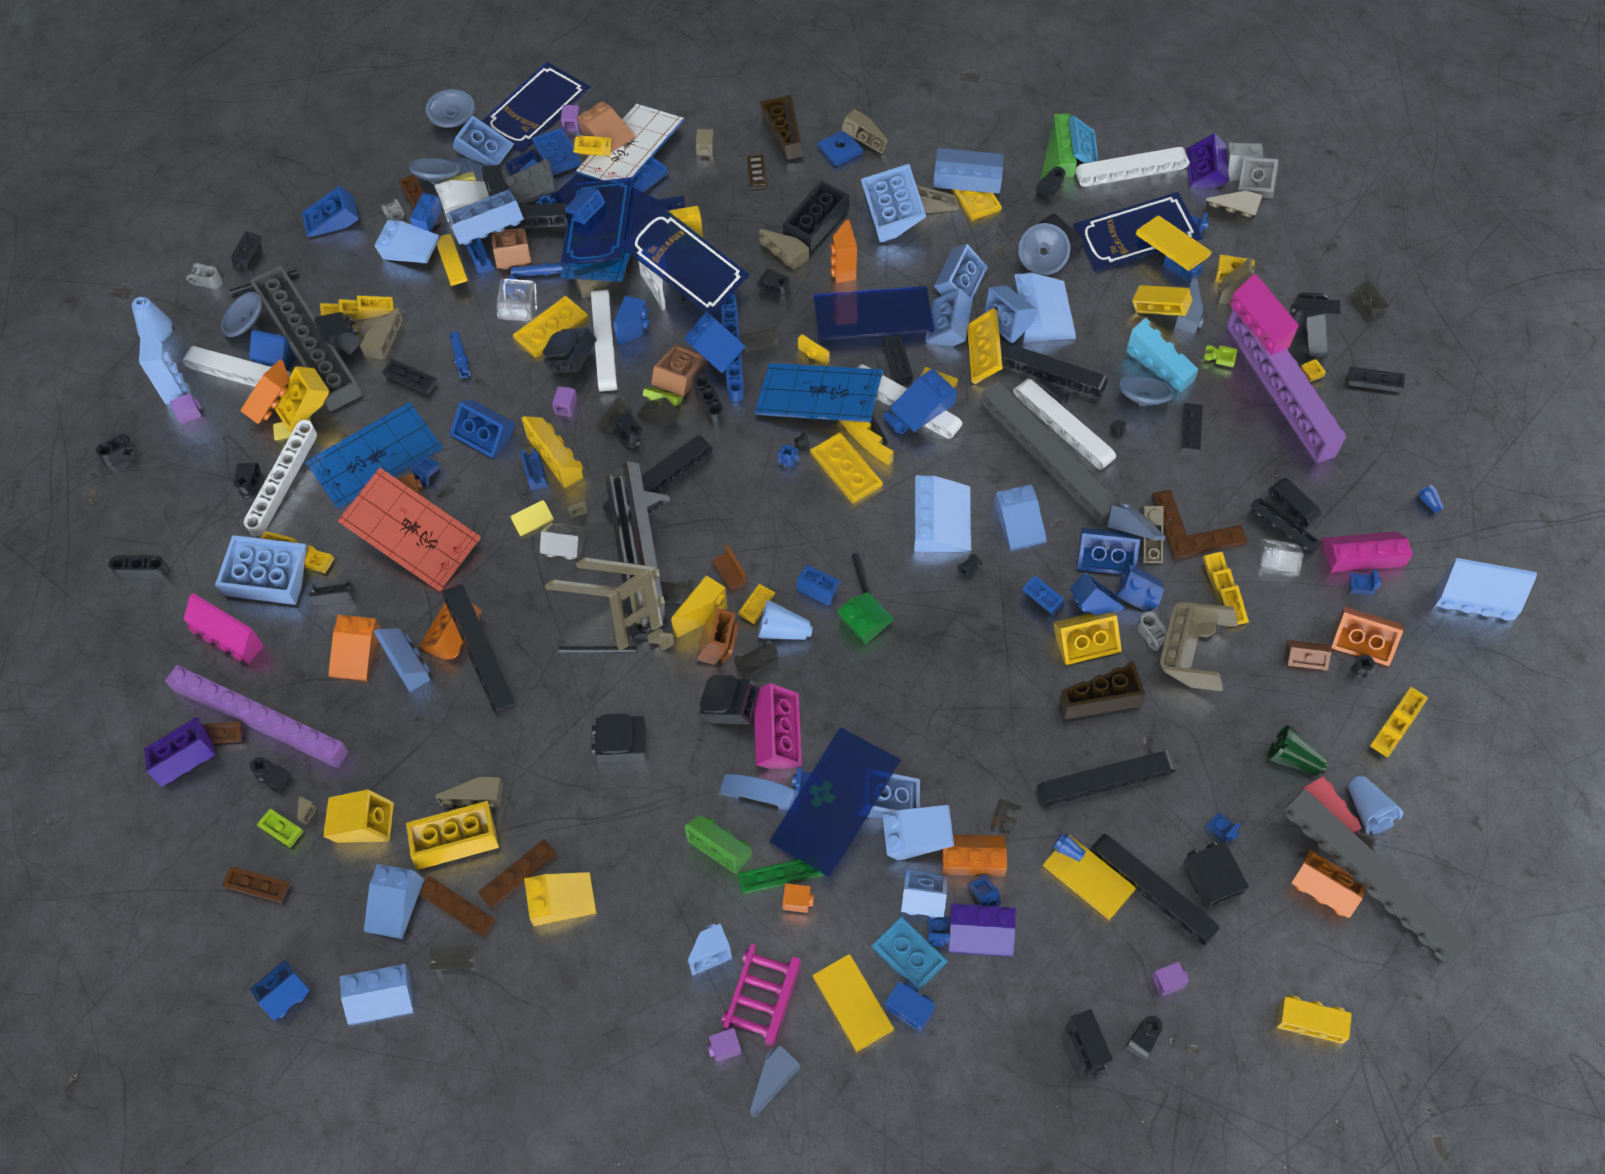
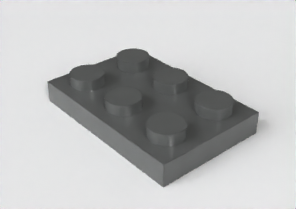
(531, 183)

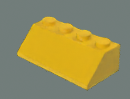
(552, 450)
(451, 835)

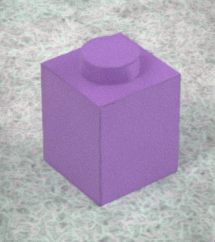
(569, 117)
(564, 401)
(186, 408)
(1170, 979)
(724, 1045)

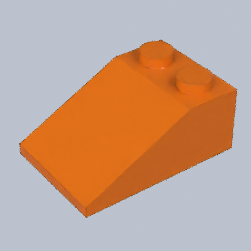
(353, 647)

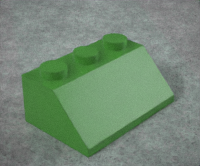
(718, 843)

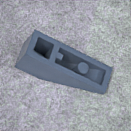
(1194, 315)
(1132, 521)
(775, 1074)

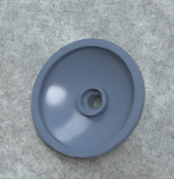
(450, 108)
(434, 169)
(1045, 237)
(241, 314)
(1146, 390)

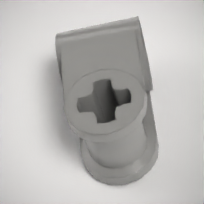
(394, 211)
(204, 276)
(1154, 634)

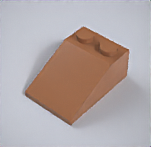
(604, 122)
(510, 248)
(677, 370)

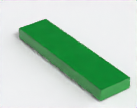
(776, 876)

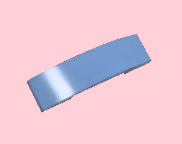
(758, 790)

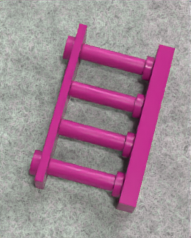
(777, 1010)

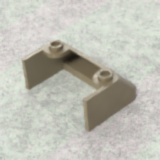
(1185, 626)

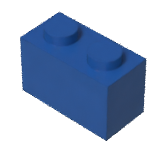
(426, 212)
(910, 1006)

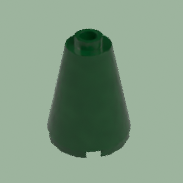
(1296, 752)

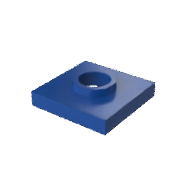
(840, 155)

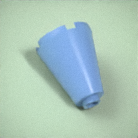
(157, 319)
(782, 624)
(1373, 805)

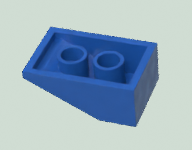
(330, 213)
(714, 342)
(924, 400)

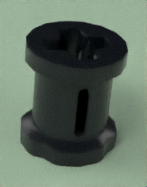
(969, 565)
(1362, 666)

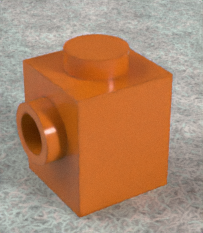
(797, 898)

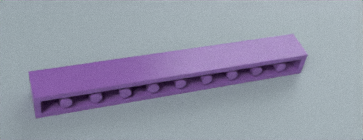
(257, 716)

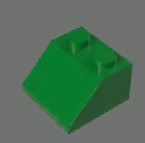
(864, 616)

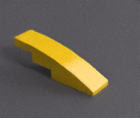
(451, 260)
(361, 308)
(869, 440)
(314, 559)
(1224, 586)
(1399, 722)

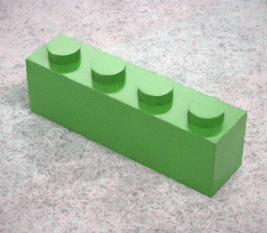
(1059, 147)

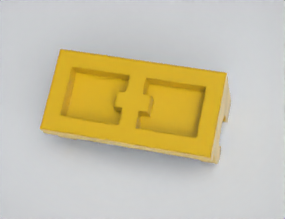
(592, 145)

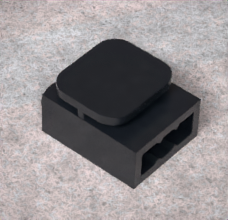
(1311, 301)
(568, 350)
(728, 700)
(619, 738)
(1215, 874)
(1086, 1045)

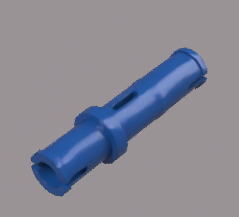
(532, 270)
(460, 360)

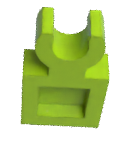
(1223, 355)

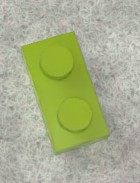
(656, 393)
(280, 828)

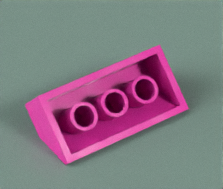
(1264, 315)
(1367, 551)
(221, 629)
(777, 728)

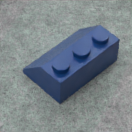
(481, 428)
(1107, 550)

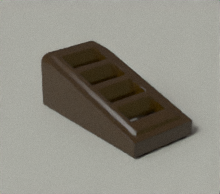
(756, 162)

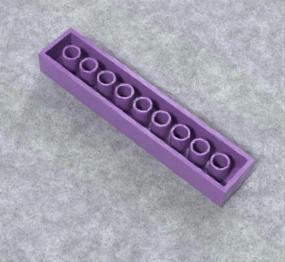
(1292, 393)

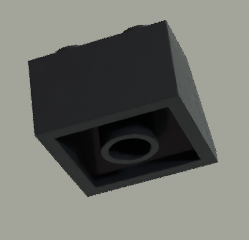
(339, 331)

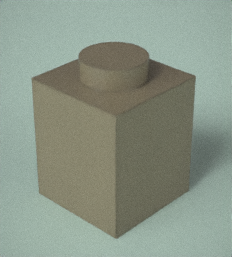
(705, 142)

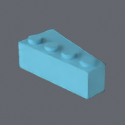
(1160, 357)

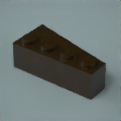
(782, 122)
(1104, 693)

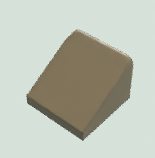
(577, 509)
(305, 810)

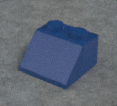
(631, 320)
(269, 349)
(1140, 588)
(1094, 596)
(279, 990)

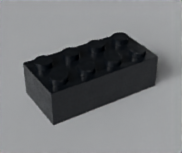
(817, 214)

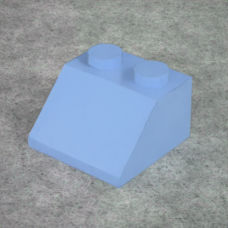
(924, 893)
(709, 949)

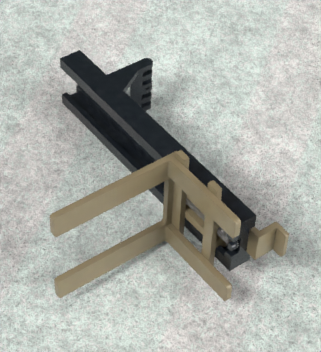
(640, 582)

